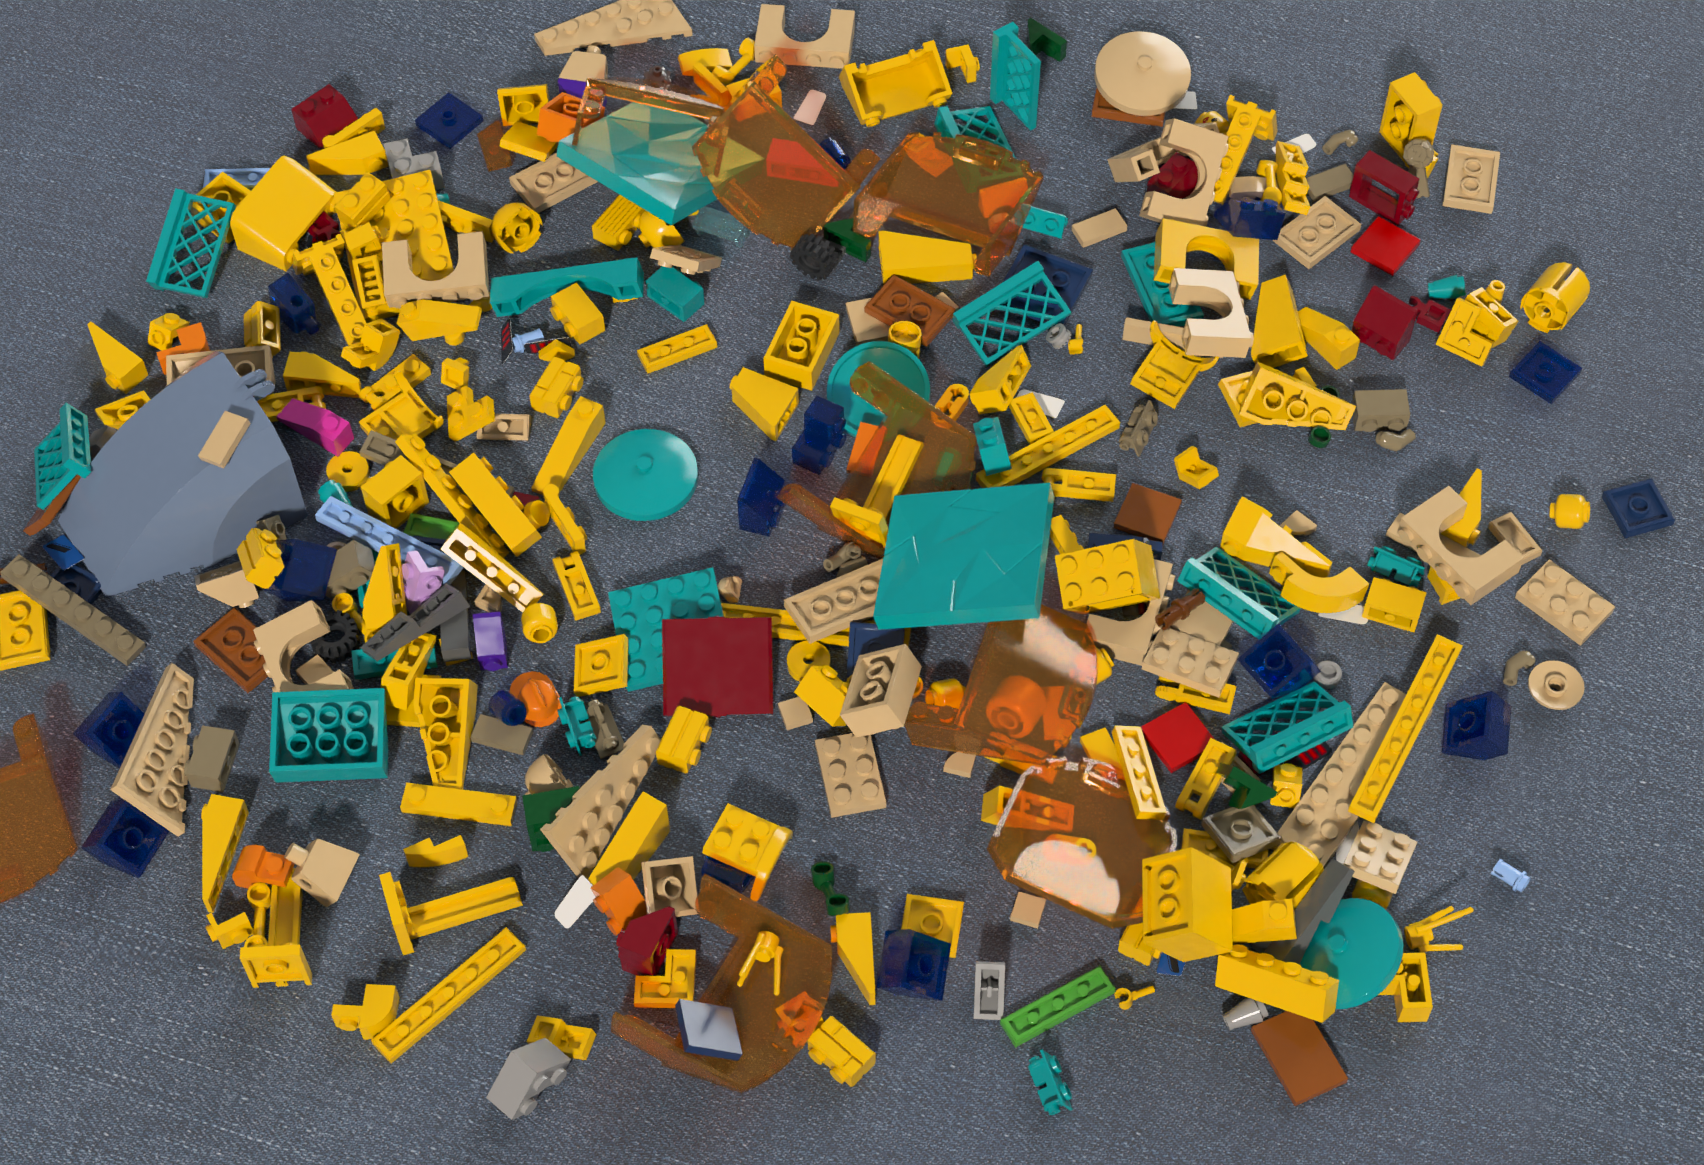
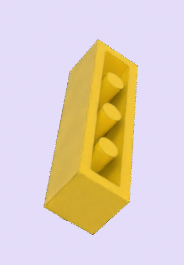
(1062, 536)

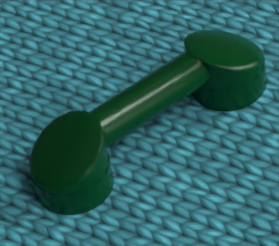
(1320, 435)
(824, 880)

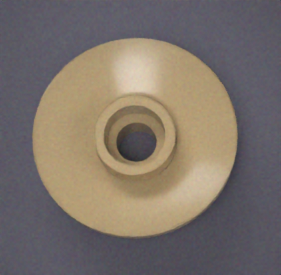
(1558, 676)

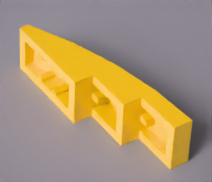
(1291, 177)

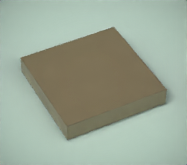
(1241, 832)

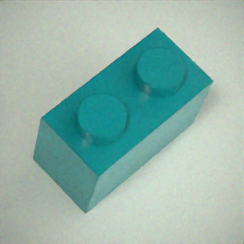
(675, 292)
(992, 446)

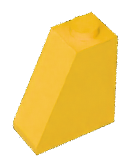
(764, 400)

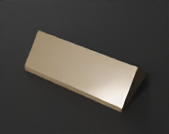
(242, 359)

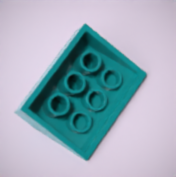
(329, 735)

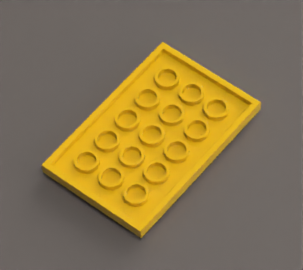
(410, 216)

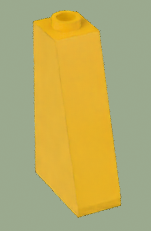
(923, 258)
(1277, 325)
(636, 839)

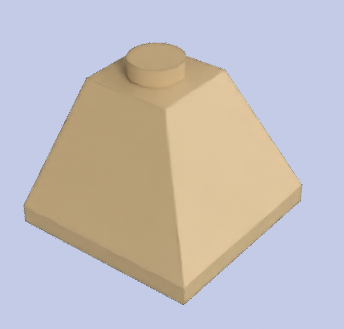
(228, 585)
(670, 884)

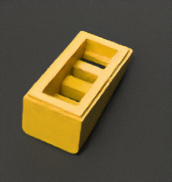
(364, 263)

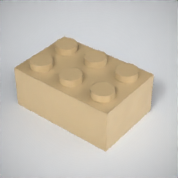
(881, 691)

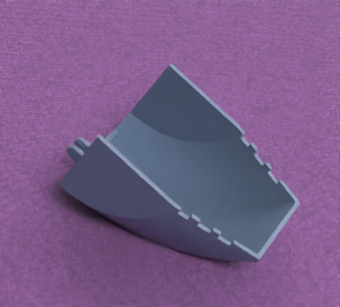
(162, 508)

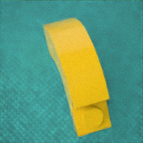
(1318, 593)

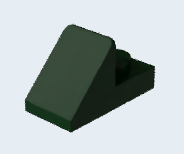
(1043, 39)
(842, 234)
(1248, 789)

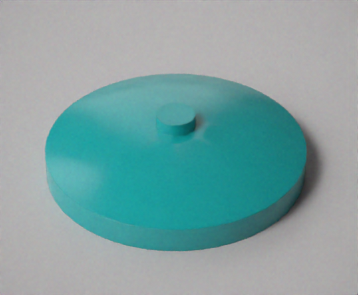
(892, 359)
(645, 474)
(1357, 948)

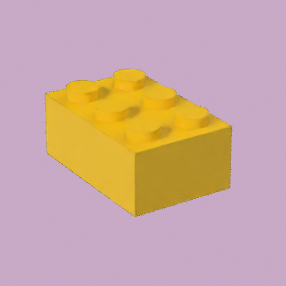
(1409, 113)
(801, 345)

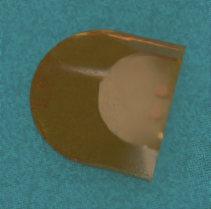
(1055, 809)

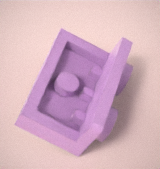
(419, 580)

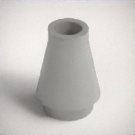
(1245, 1013)

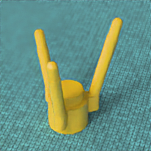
(1420, 933)
(763, 950)

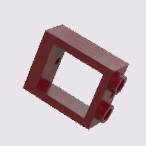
(1391, 176)

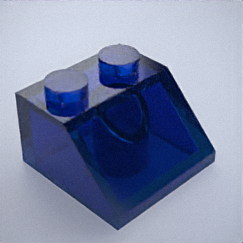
(1251, 218)
(758, 499)
(304, 571)
(1278, 663)
(1477, 727)
(111, 728)
(125, 838)
(913, 965)

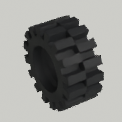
(814, 256)
(342, 647)

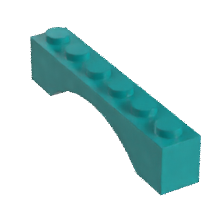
(519, 292)

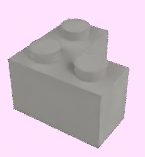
(403, 163)
(526, 1075)

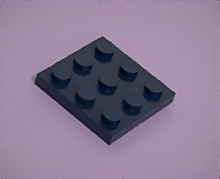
(1066, 277)

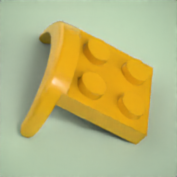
(1168, 370)
(402, 415)
(747, 844)

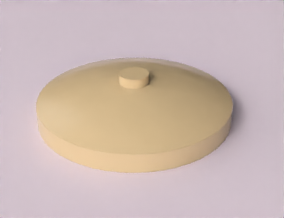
(1142, 73)

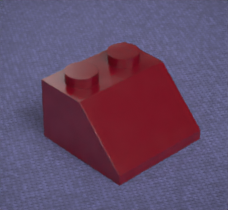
(323, 115)
(1176, 177)
(1384, 322)
(646, 941)

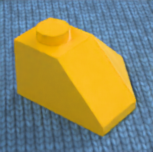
(119, 411)

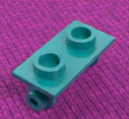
(1045, 222)
(1406, 568)
(579, 734)
(1047, 1071)

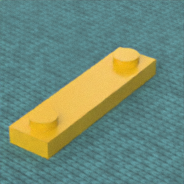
(1138, 772)
(458, 804)

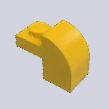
(375, 347)
(377, 1012)

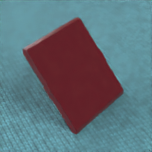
(718, 665)

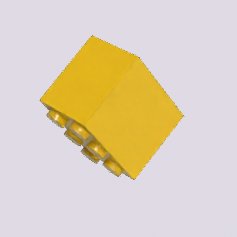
(1107, 576)
(1187, 905)

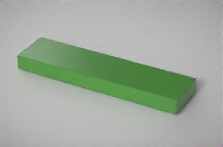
(1057, 1006)

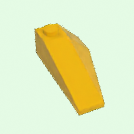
(1285, 400)
(1259, 539)
(446, 723)

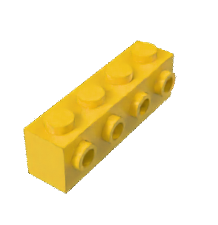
(495, 504)
(1277, 983)

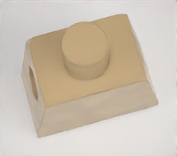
(585, 65)
(322, 869)

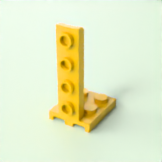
(1245, 122)
(325, 262)
(873, 517)
(446, 911)
(283, 957)

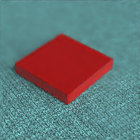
(1385, 246)
(1177, 737)

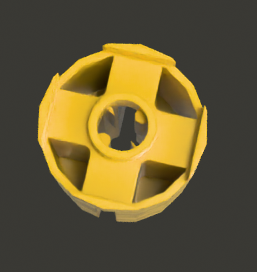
(1557, 295)
(1284, 875)

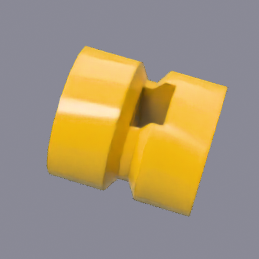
(907, 335)

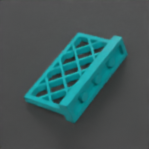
(1014, 76)
(949, 128)
(170, 244)
(1000, 295)
(62, 455)
(1237, 604)
(1294, 737)

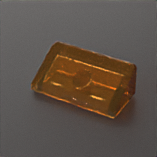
(494, 155)

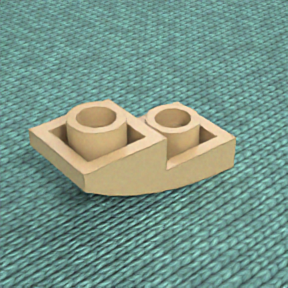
(1248, 187)

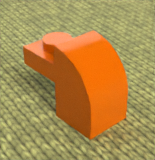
(192, 341)
(261, 866)

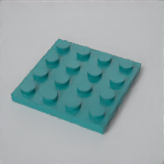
(640, 612)

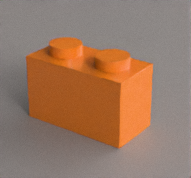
(618, 899)

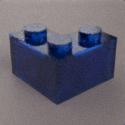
(821, 435)

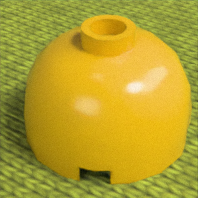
(516, 227)
(657, 232)

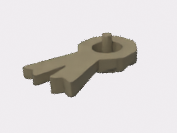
(1418, 155)

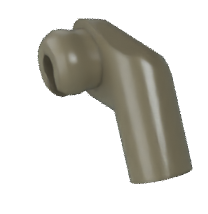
(1333, 143)
(1394, 441)
(844, 554)
(851, 566)
(1516, 662)

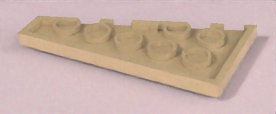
(615, 24)
(155, 763)
(598, 806)

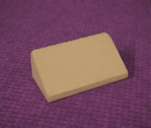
(507, 428)

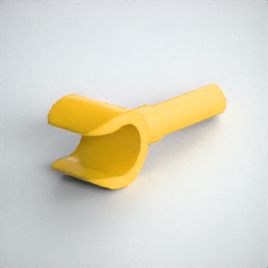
(1075, 345)
(1132, 995)

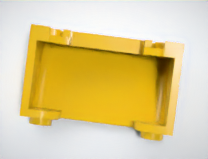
(896, 85)
(280, 212)

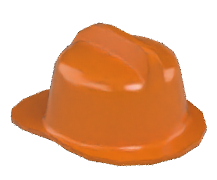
(538, 697)

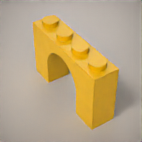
(1236, 253)

